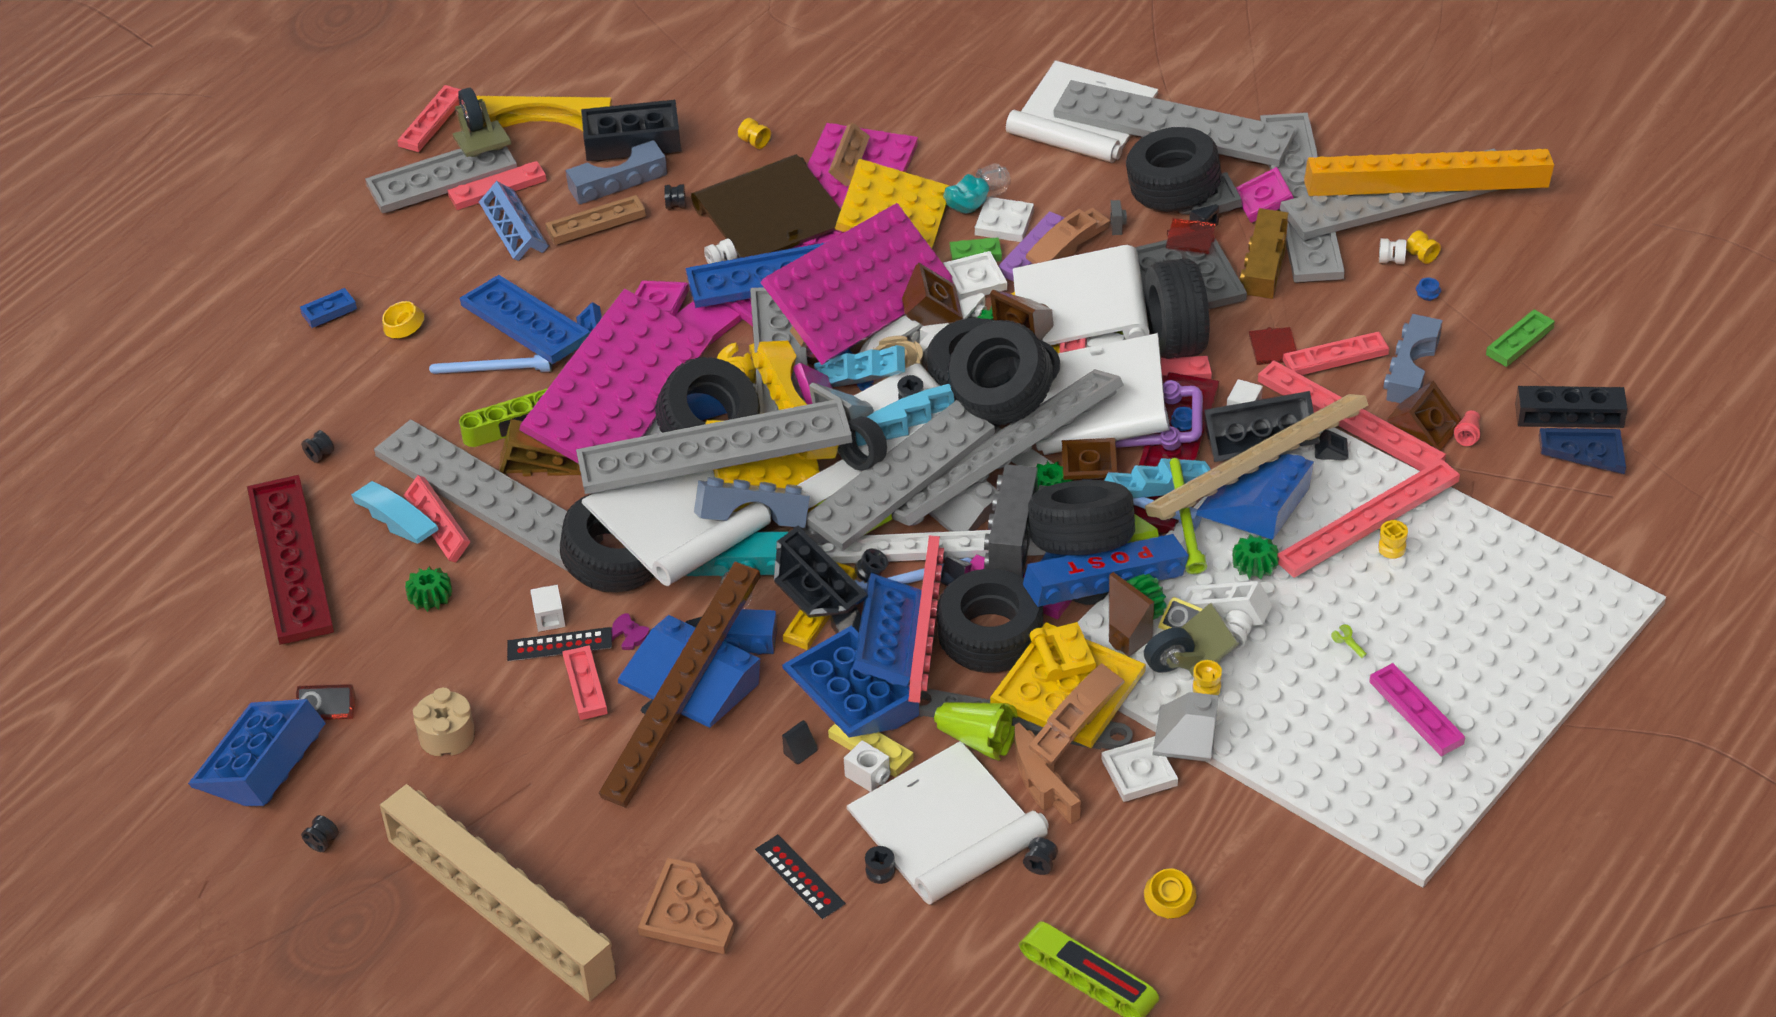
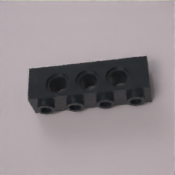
(1571, 406)

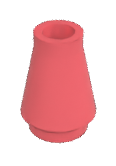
(1468, 429)

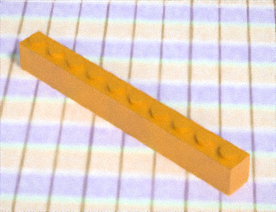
(1428, 172)

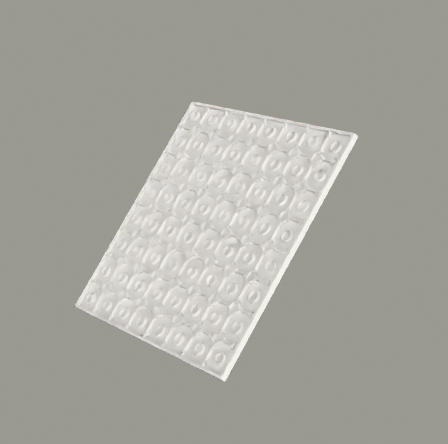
(1474, 613)

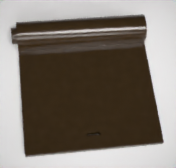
(769, 207)

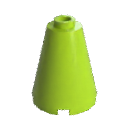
(979, 725)

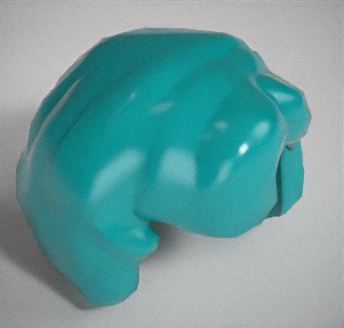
(967, 194)

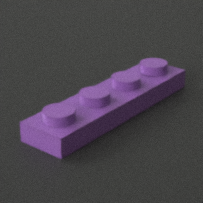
(1017, 256)

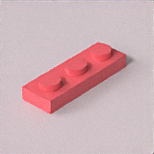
(584, 682)

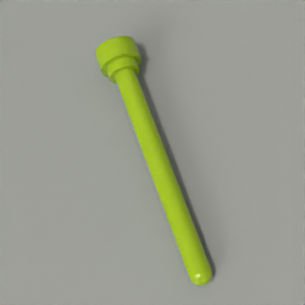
(1196, 561)

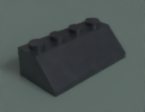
(616, 129)
(1246, 424)

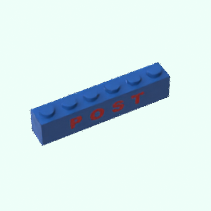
(1089, 574)

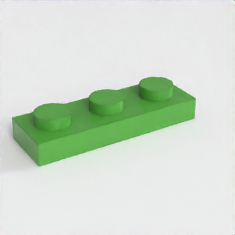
(1520, 338)

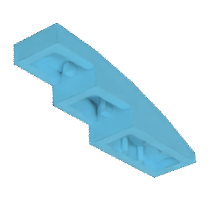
(864, 366)
(910, 411)
(1156, 481)
(395, 511)

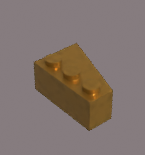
(1266, 253)
(527, 456)

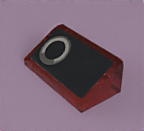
(329, 701)

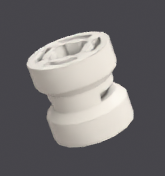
(723, 251)
(1386, 251)
(1240, 626)

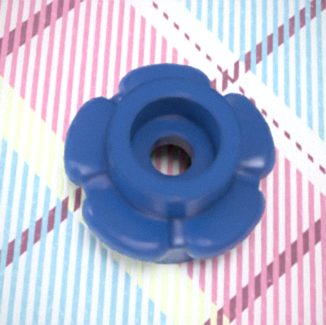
(1428, 289)
(1182, 418)

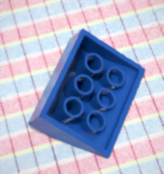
(1261, 499)
(724, 684)
(850, 699)
(259, 751)

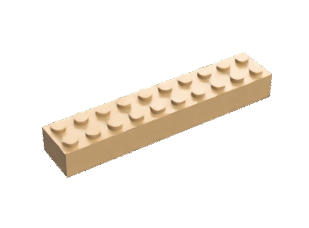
(499, 892)

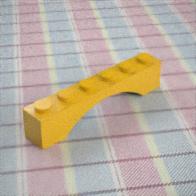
(521, 109)
(776, 364)

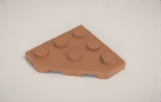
(686, 910)

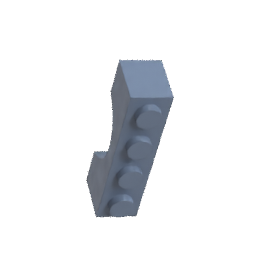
(593, 182)
(1419, 340)
(719, 499)

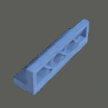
(514, 214)

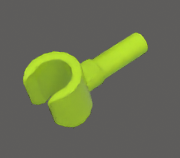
(1346, 629)

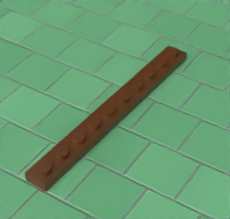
(679, 685)

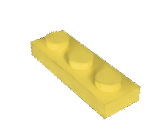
(898, 755)

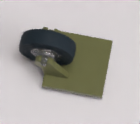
(472, 115)
(1198, 640)

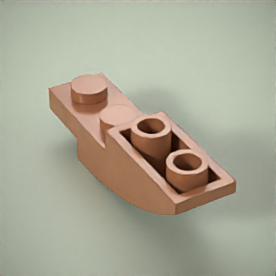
(1066, 235)
(1075, 712)
(1041, 780)

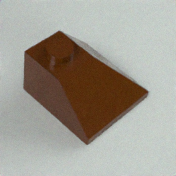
(930, 298)
(1022, 310)
(1426, 416)
(1088, 458)
(1128, 616)

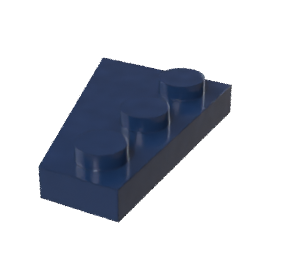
(1585, 446)

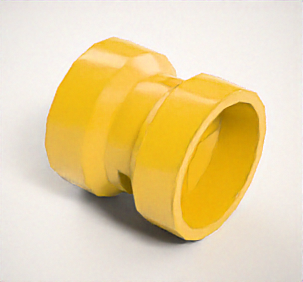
(754, 133)
(1421, 245)
(1393, 539)
(1207, 677)

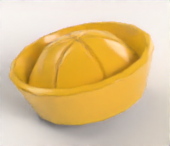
(402, 319)
(1170, 893)

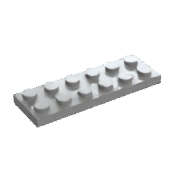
(435, 177)

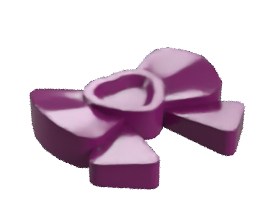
(632, 631)

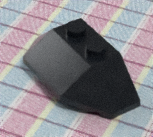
(813, 577)

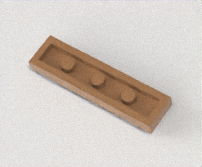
(595, 219)

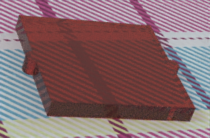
(1190, 235)
(1271, 344)

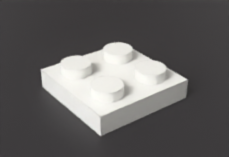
(1004, 219)
(976, 275)
(1137, 770)

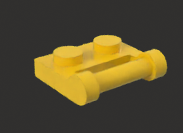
(1070, 647)

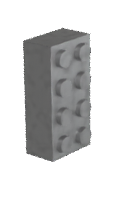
(1010, 523)

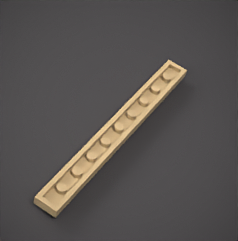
(1251, 459)

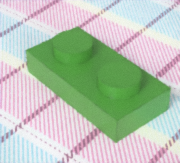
(967, 248)

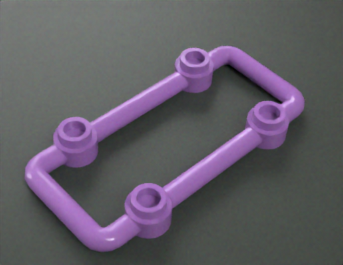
(1173, 438)

